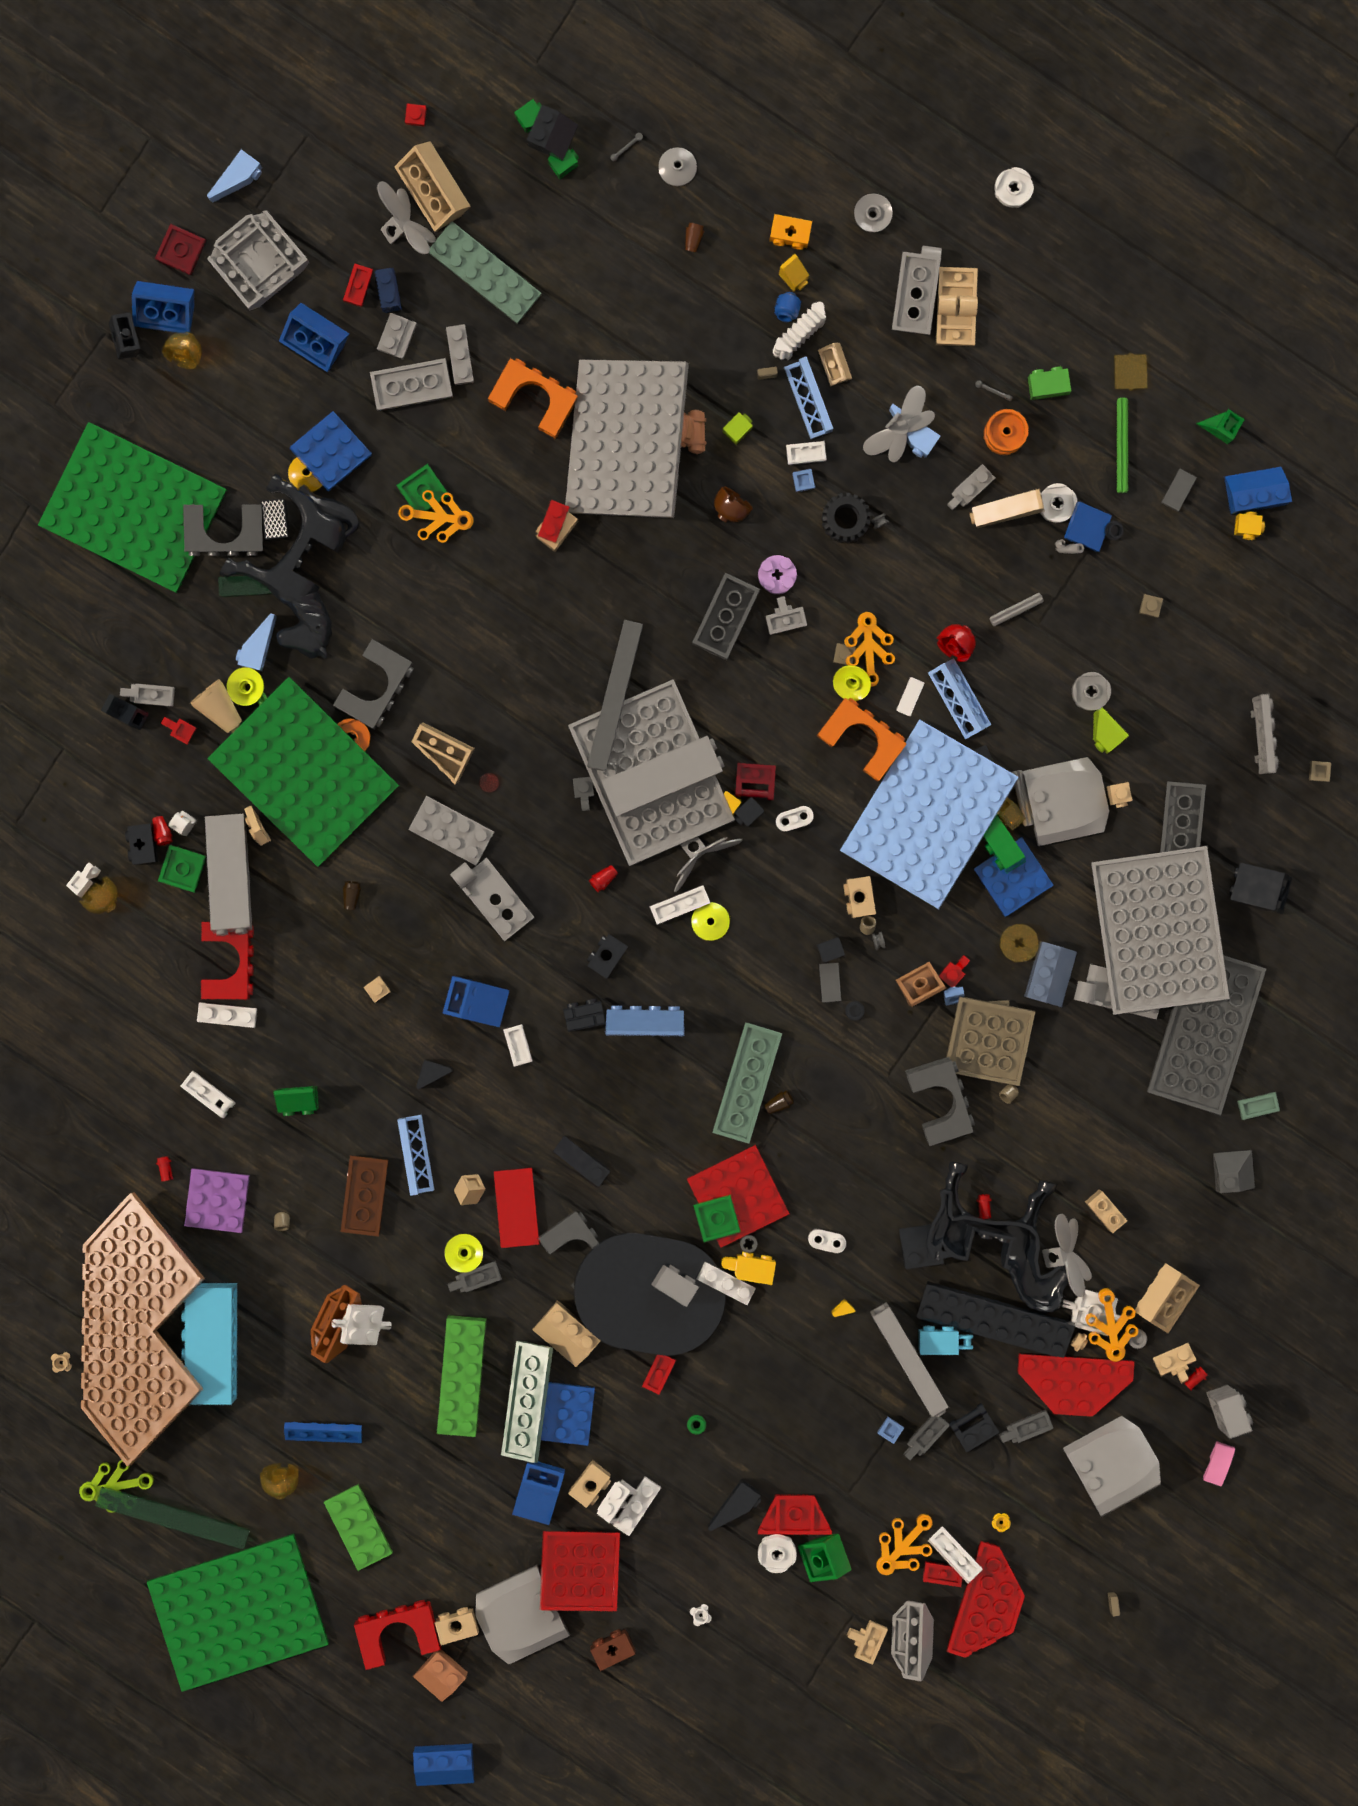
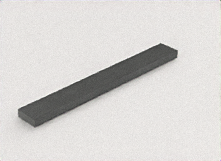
(615, 695)

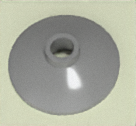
(673, 175)
(877, 204)

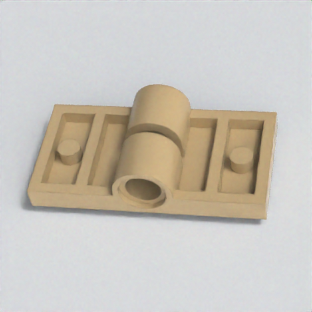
(956, 306)

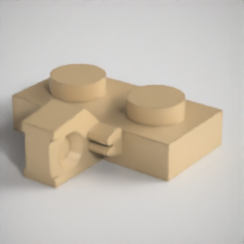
(254, 822)
(1175, 1362)
(868, 1641)

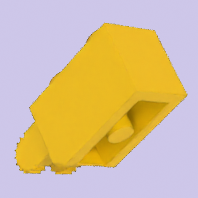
(751, 1268)

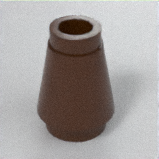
(694, 234)

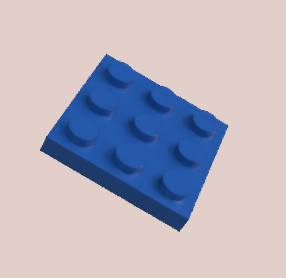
(330, 451)
(1018, 886)
(568, 1413)

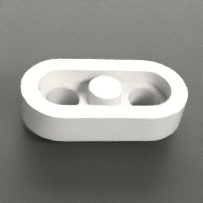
(794, 818)
(827, 1240)

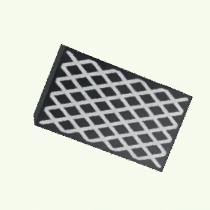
(275, 520)

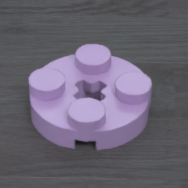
(768, 568)

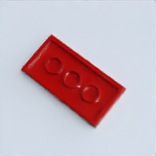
(516, 1207)

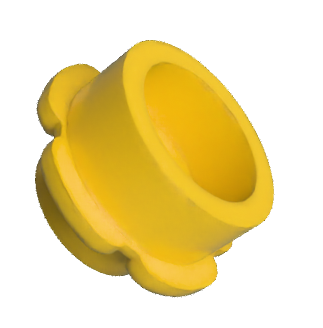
(1001, 1517)

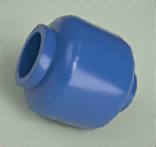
(787, 307)

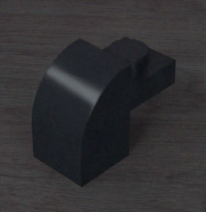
(125, 712)

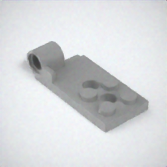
(917, 272)
(480, 885)
(1097, 991)

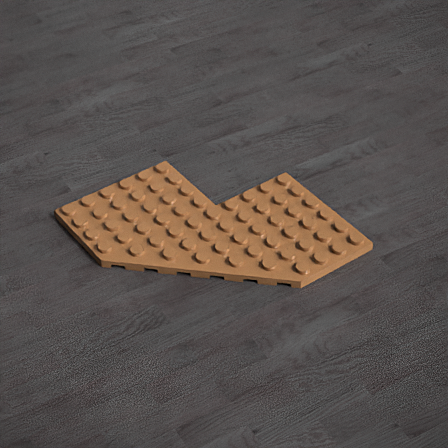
(130, 1289)

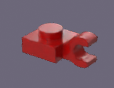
(181, 730)
(952, 973)

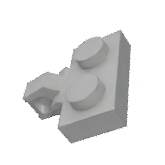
(785, 617)

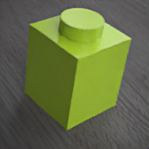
(738, 427)

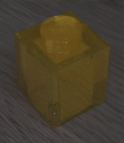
(1010, 814)

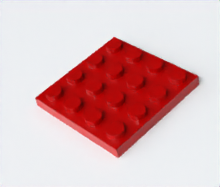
(750, 1188)
(579, 1571)

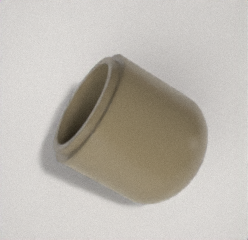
(868, 925)
(1008, 1093)
(281, 1221)

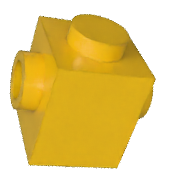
(1249, 525)

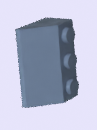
(1050, 974)

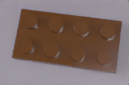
(364, 1195)

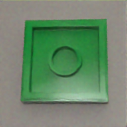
(417, 483)
(182, 868)
(717, 1218)

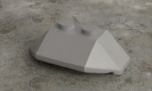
(912, 1639)

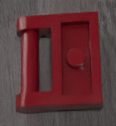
(755, 775)

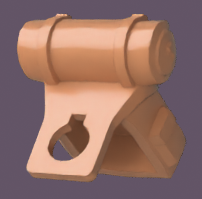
(694, 431)

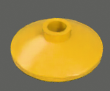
(298, 478)

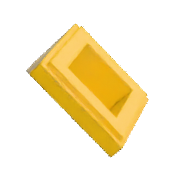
(732, 801)
(842, 1309)

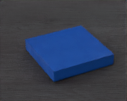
(1087, 526)

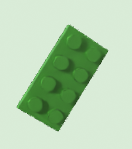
(358, 1527)

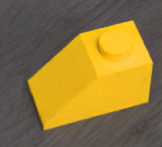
(794, 273)

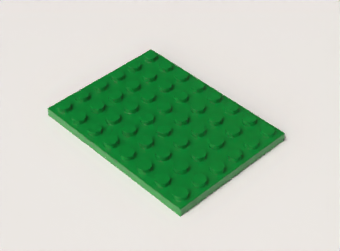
(129, 506)
(303, 771)
(237, 1612)

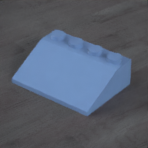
(645, 1022)

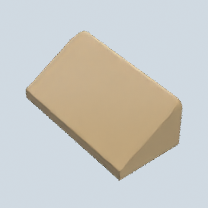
(835, 364)

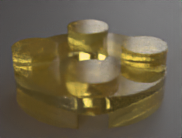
(1023, 953)

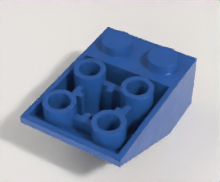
(476, 1001)
(538, 1492)

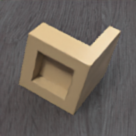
(469, 1189)

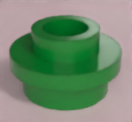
(698, 1430)

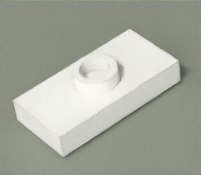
(806, 453)
(518, 1045)

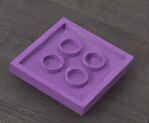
(216, 1200)

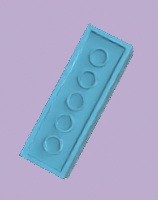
(212, 1341)

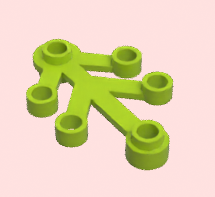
(112, 1482)

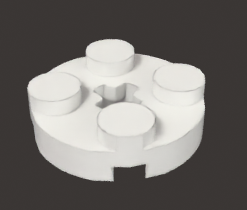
(1016, 198)
(1065, 495)
(781, 1543)

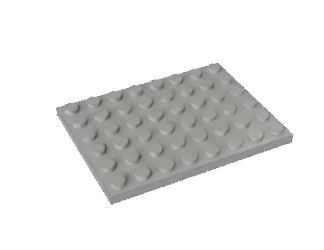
(626, 438)
(647, 729)
(1160, 930)

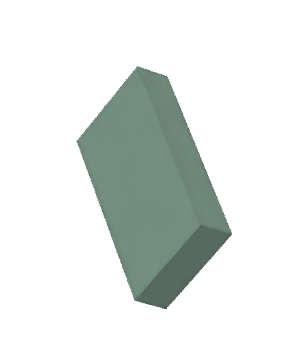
(1258, 1105)

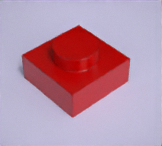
(415, 115)

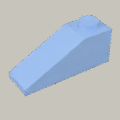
(237, 175)
(921, 440)
(256, 647)

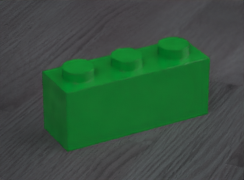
(1003, 846)

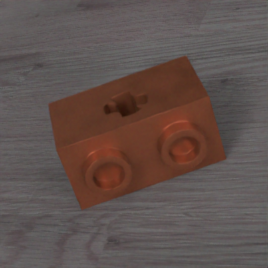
(606, 1658)

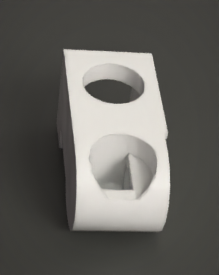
(182, 823)

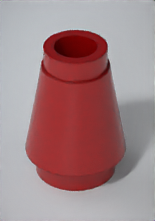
(161, 832)
(602, 878)

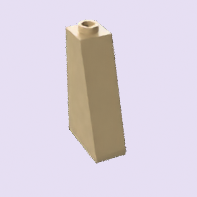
(1008, 509)

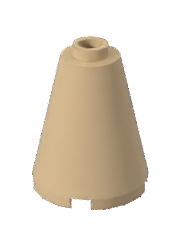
(218, 707)

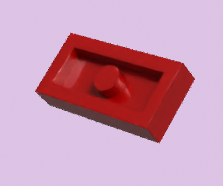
(358, 285)
(553, 521)
(658, 1373)
(941, 1574)

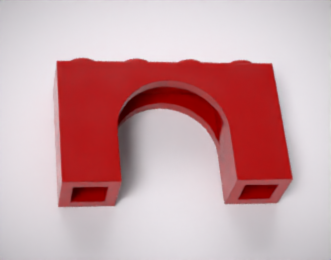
(239, 984)
(418, 1617)

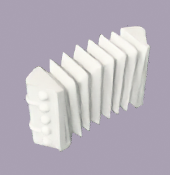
(800, 331)

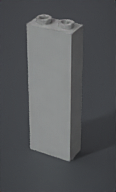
(662, 775)
(228, 874)
(909, 1360)

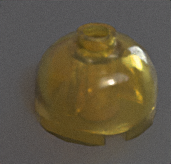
(183, 349)
(100, 897)
(279, 1480)

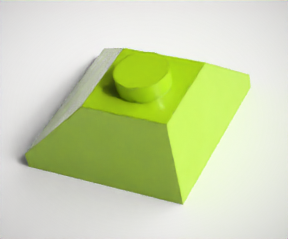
(1106, 731)

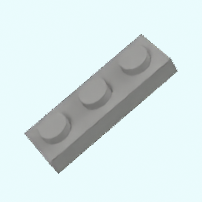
(459, 354)

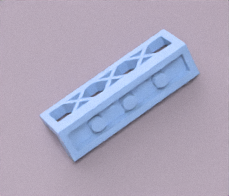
(815, 395)
(967, 700)
(408, 1155)

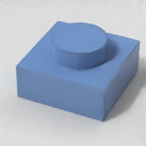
(803, 480)
(952, 995)
(890, 1430)

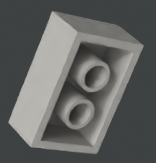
(1229, 1411)

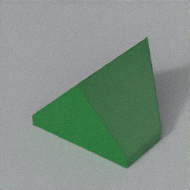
(1223, 425)

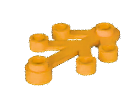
(439, 516)
(869, 645)
(1112, 1328)
(903, 1547)

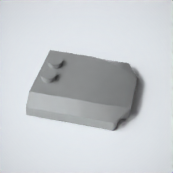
(257, 259)
(1066, 800)
(1114, 1464)
(513, 1618)

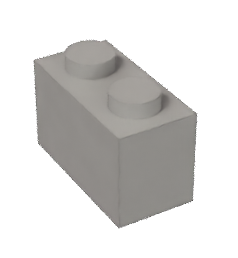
(674, 1285)

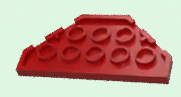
(1075, 1383)
(988, 1604)

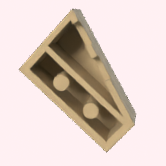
(445, 751)

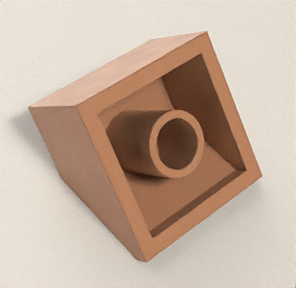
(441, 1675)

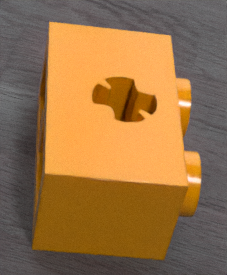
(783, 224)

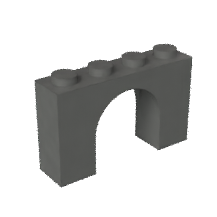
(197, 540)
(397, 670)
(956, 1121)
(568, 1229)

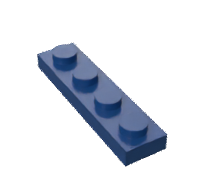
(323, 1432)

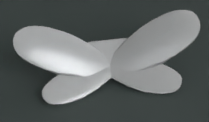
(399, 206)
(895, 435)
(687, 868)
(1076, 1268)

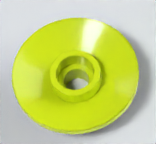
(237, 683)
(848, 689)
(714, 931)
(463, 1263)

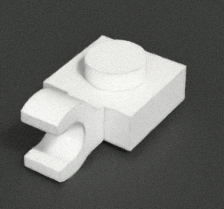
(81, 880)

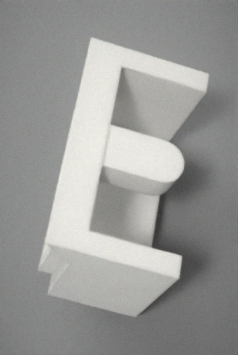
(615, 1500)

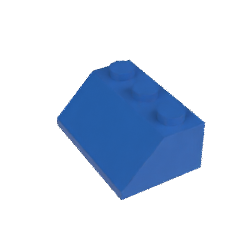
(162, 307)
(313, 337)
(1257, 490)
(443, 1764)

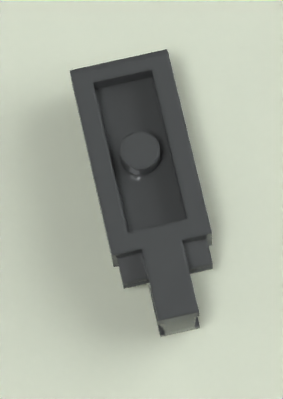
(476, 1278)
(1027, 1427)
(926, 1436)

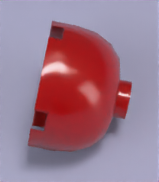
(957, 641)

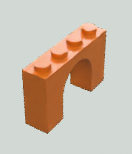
(517, 376)
(888, 743)

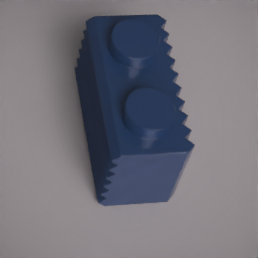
(388, 290)

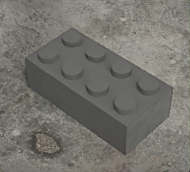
(725, 616)

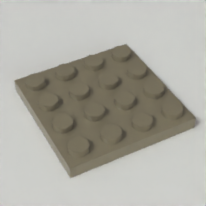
(990, 1040)

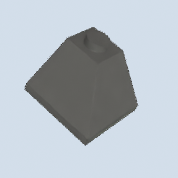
(1234, 1171)

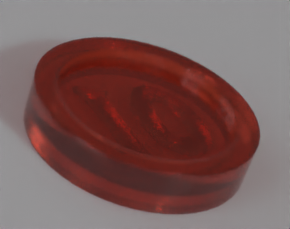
(489, 782)

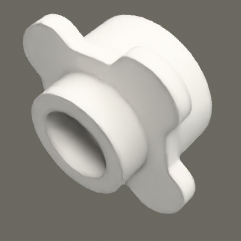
(700, 1620)

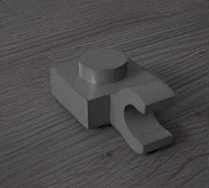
(583, 789)

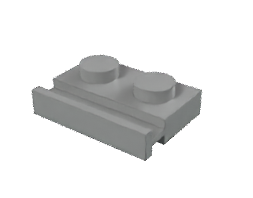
(396, 336)

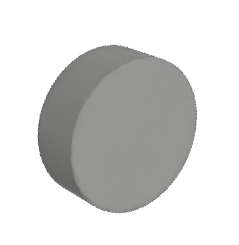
(1138, 1341)

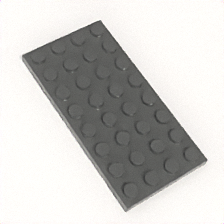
(1206, 1042)

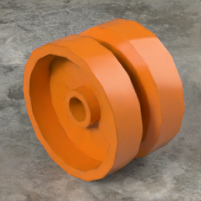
(1005, 420)

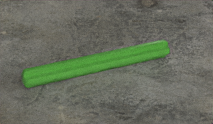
(1122, 445)

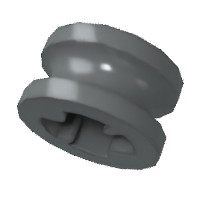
(879, 521)
(878, 941)
(754, 1245)

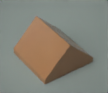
(920, 984)

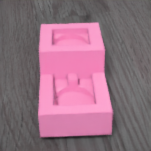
(1219, 1463)

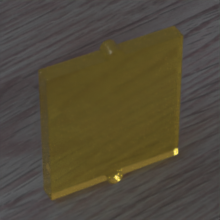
(1130, 371)

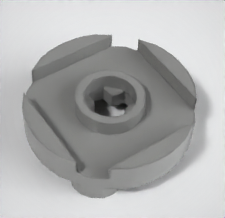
(1099, 684)

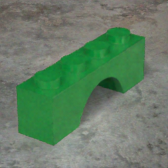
(526, 117)

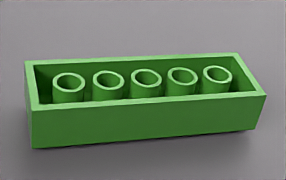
(461, 1376)

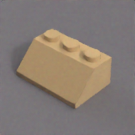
(1166, 1298)
(566, 1334)

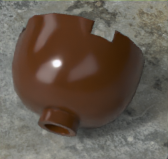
(731, 506)

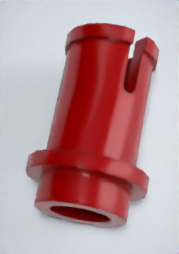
(164, 1168)
(984, 1206)
(1195, 1378)

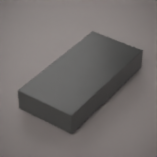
(1178, 490)
(830, 982)

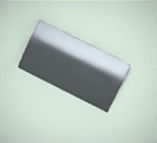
(1182, 816)

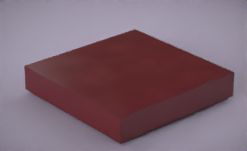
(180, 249)

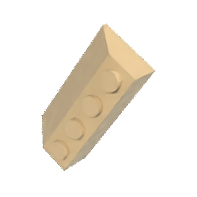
(432, 185)

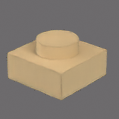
(377, 989)

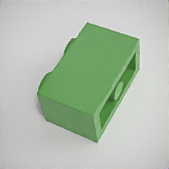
(1049, 383)

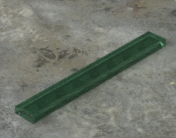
(172, 1517)

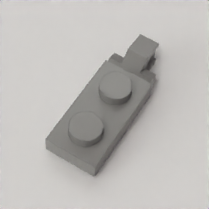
(971, 487)
(150, 694)

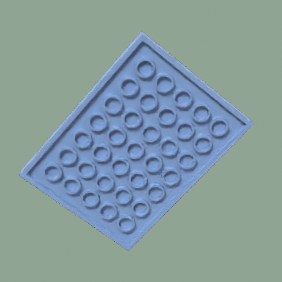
(929, 814)

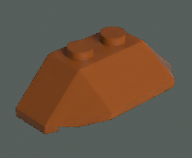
(324, 1337)

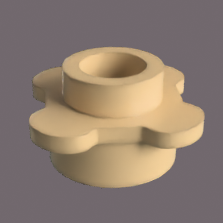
(1079, 1341)
(56, 1362)

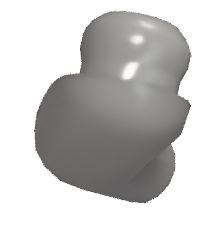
(1062, 547)

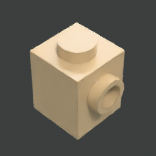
(1119, 794)

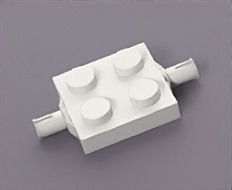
(1089, 1304)
(361, 1324)

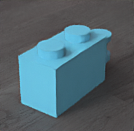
(942, 1341)

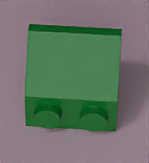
(296, 1099)
(824, 1558)

